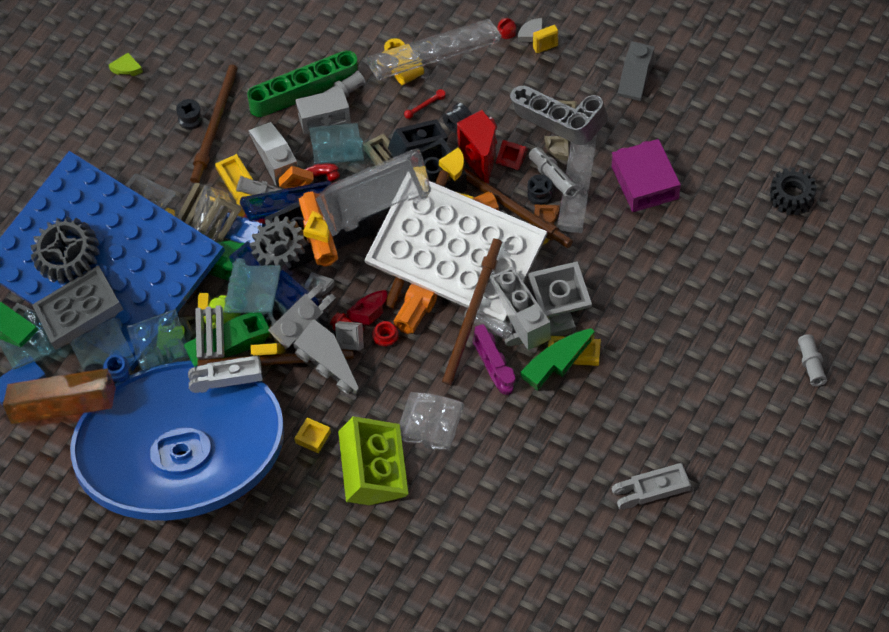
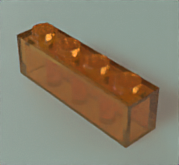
(59, 396)

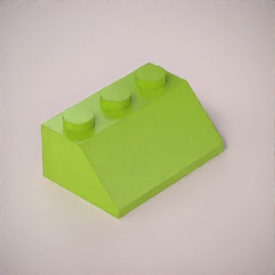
(372, 461)

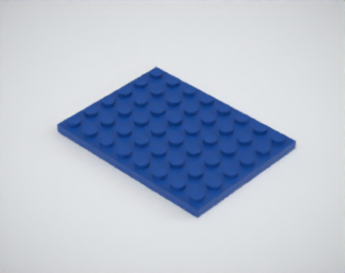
(143, 249)

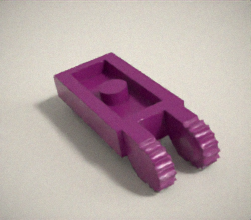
(493, 360)

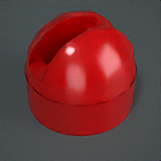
(509, 28)

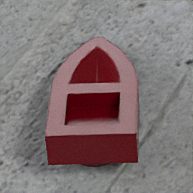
(368, 308)

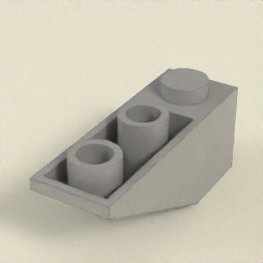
(522, 309)
(323, 350)

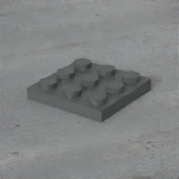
(77, 307)

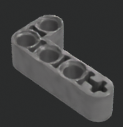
(572, 124)

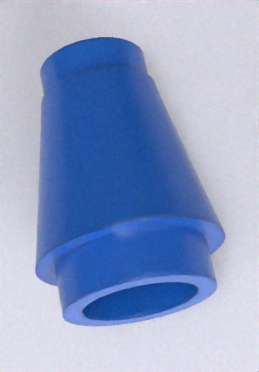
(118, 367)

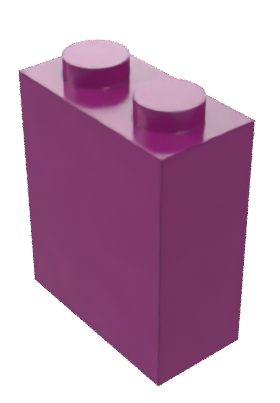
(645, 175)

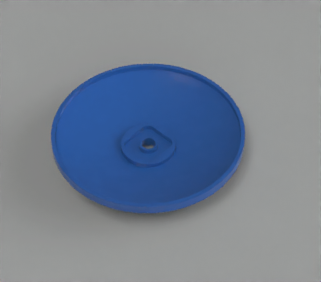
(129, 452)

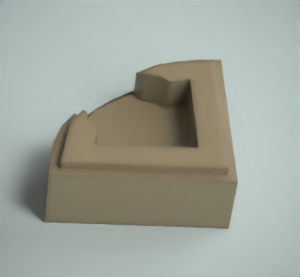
(557, 147)

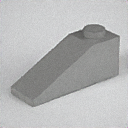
(273, 150)

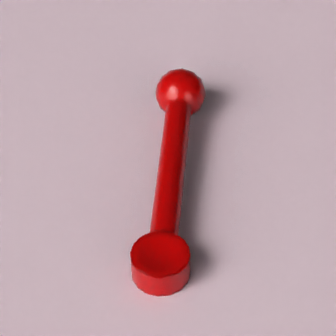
(440, 94)

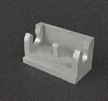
(323, 110)

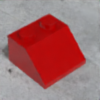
(478, 143)

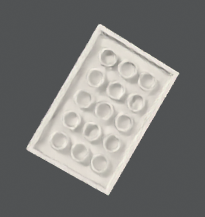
(444, 243)

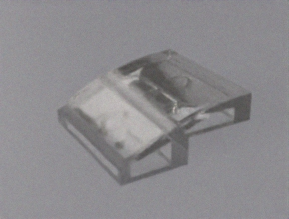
(430, 420)

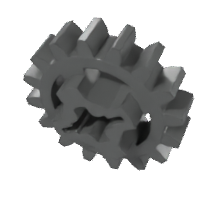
(278, 243)

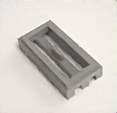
(208, 312)

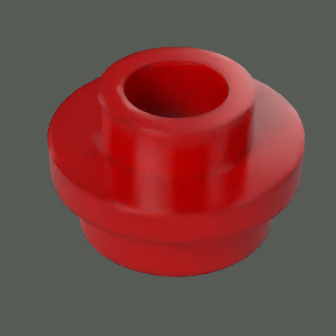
(385, 328)

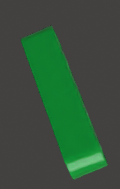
(301, 83)

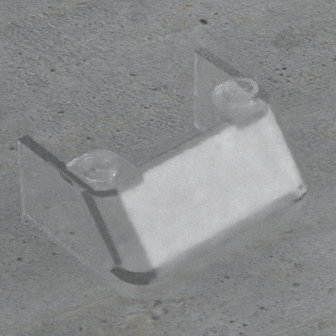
(374, 190)

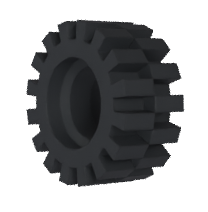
(796, 180)

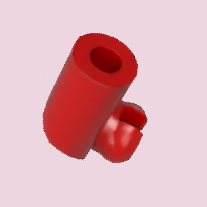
(328, 169)

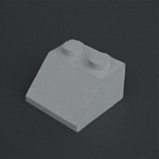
(559, 289)

